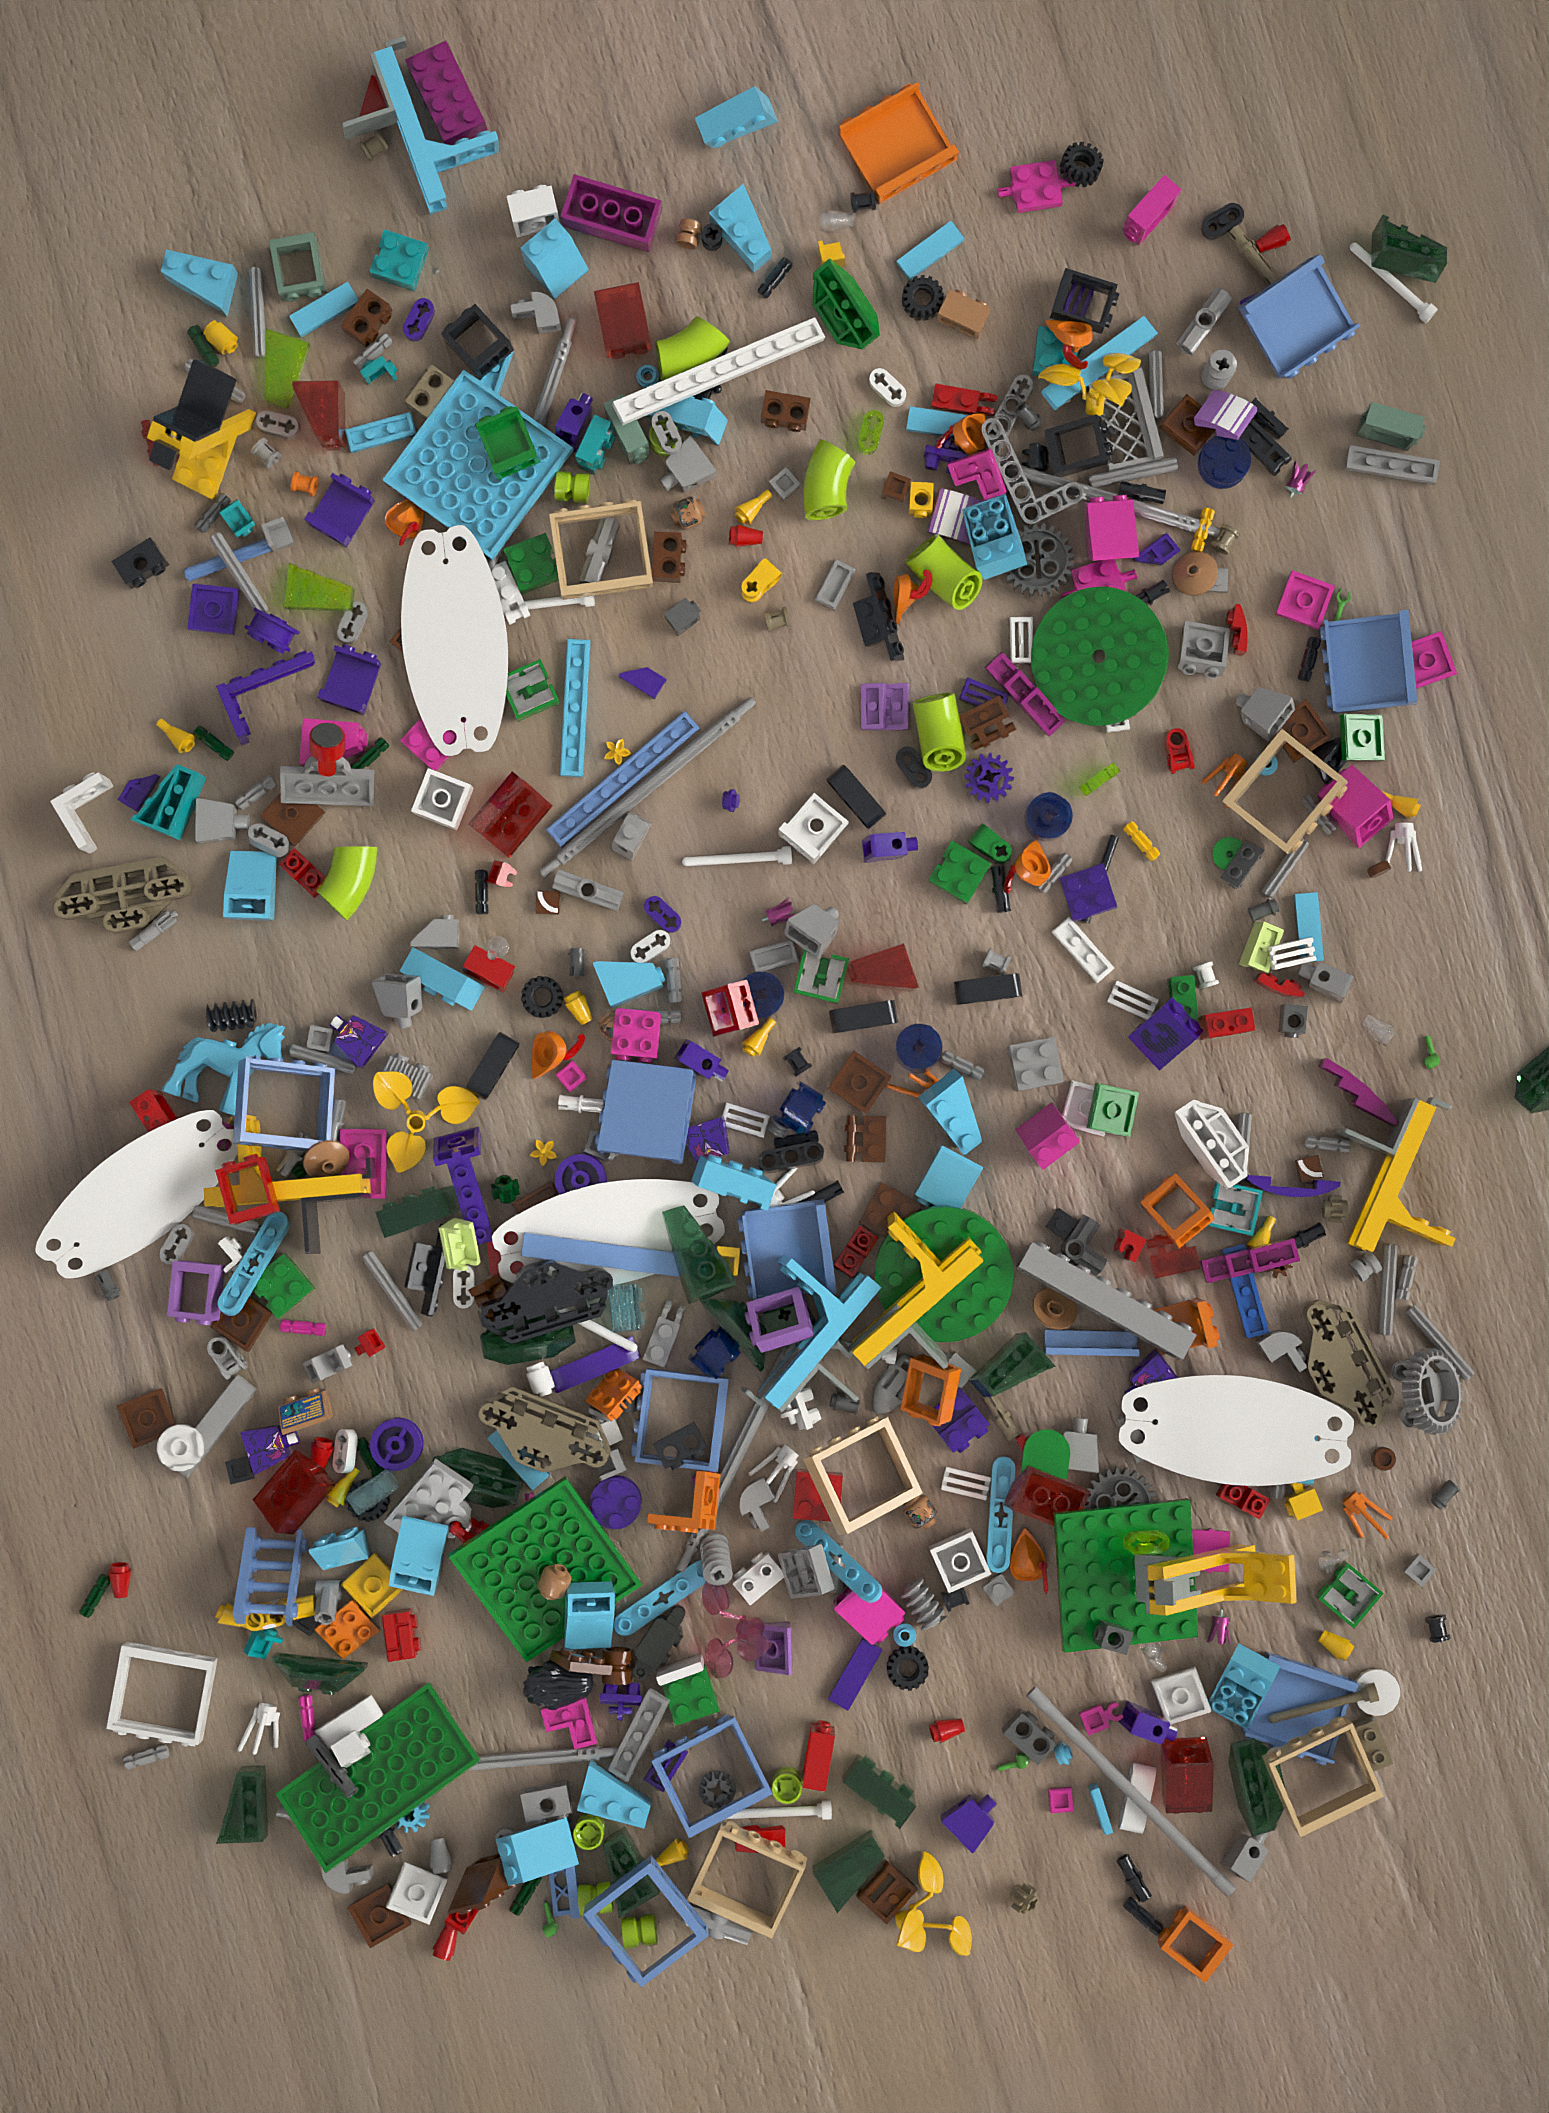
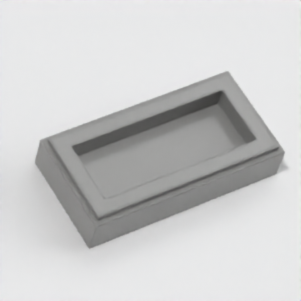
(835, 584)
(773, 956)

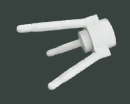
(1405, 835)
(778, 1196)
(785, 1458)
(265, 1714)

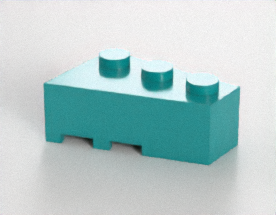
(172, 803)

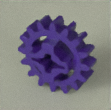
(992, 788)

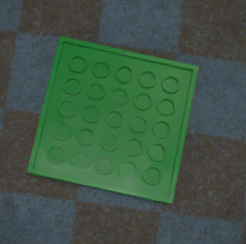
(512, 1553)
(1099, 1572)

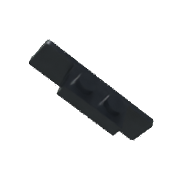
(876, 618)
(426, 1272)

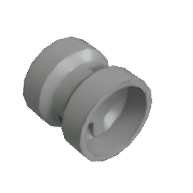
(1365, 1266)

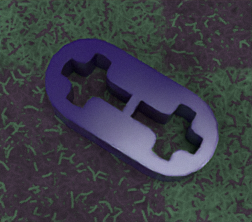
(413, 318)
(659, 918)

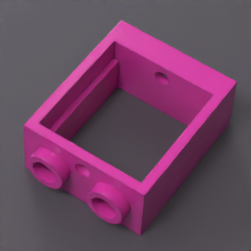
(1151, 210)

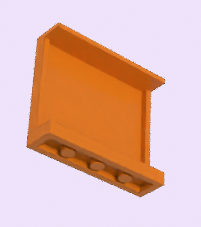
(897, 142)

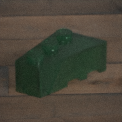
(880, 1789)

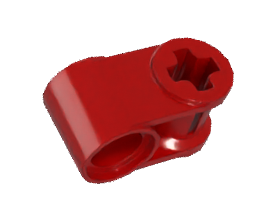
(1178, 752)

